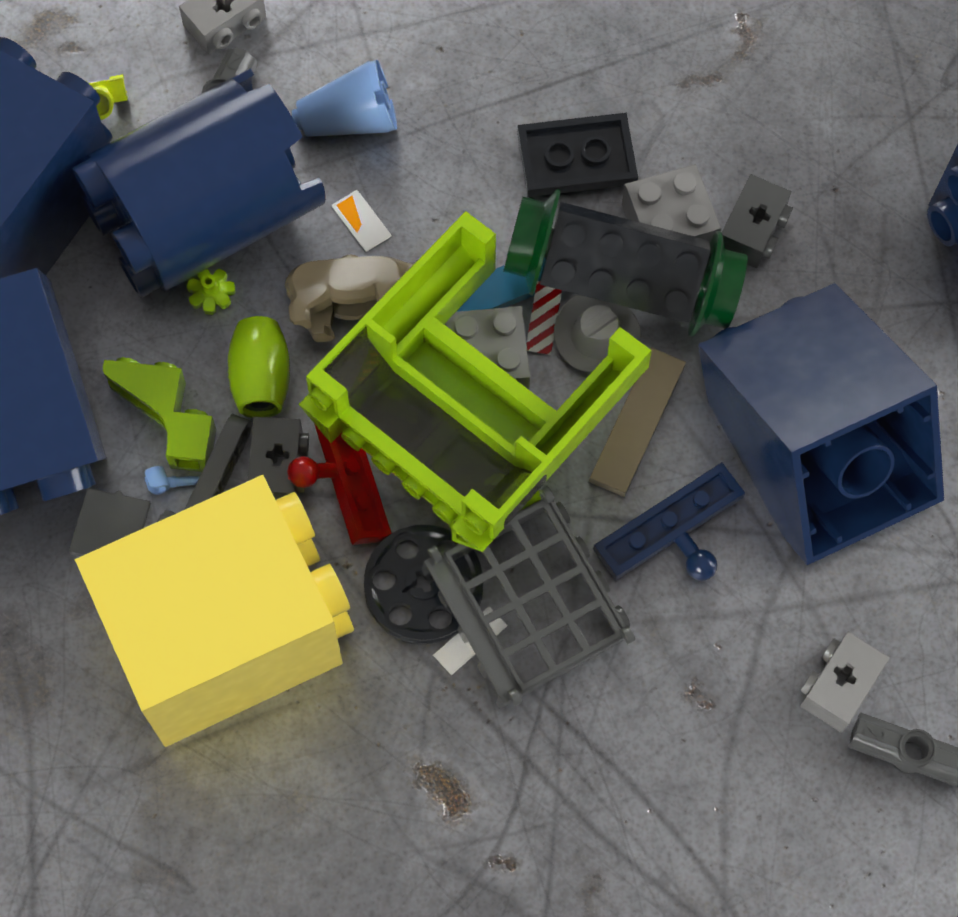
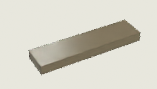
(637, 423)

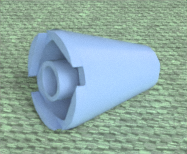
(348, 105)

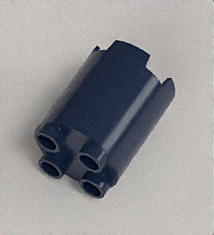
(197, 183)

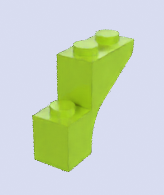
(159, 394)

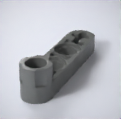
(220, 462)

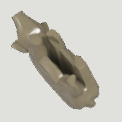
(339, 289)

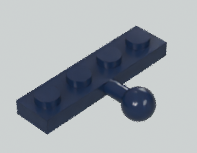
(670, 523)

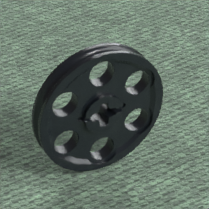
(406, 571)

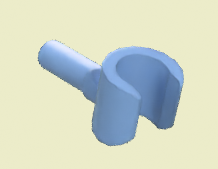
(159, 483)

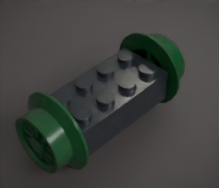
(626, 263)

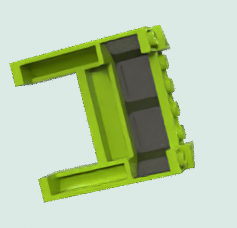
(443, 409)

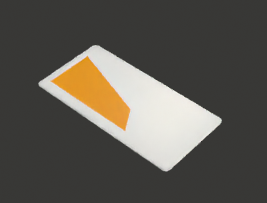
(361, 220)

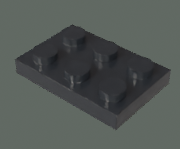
(577, 154)

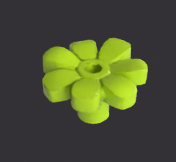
(211, 291)

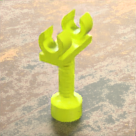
(110, 92)

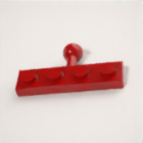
(353, 486)

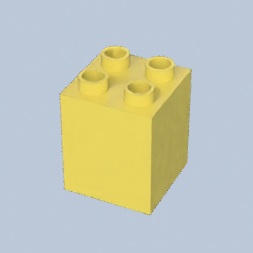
(218, 607)

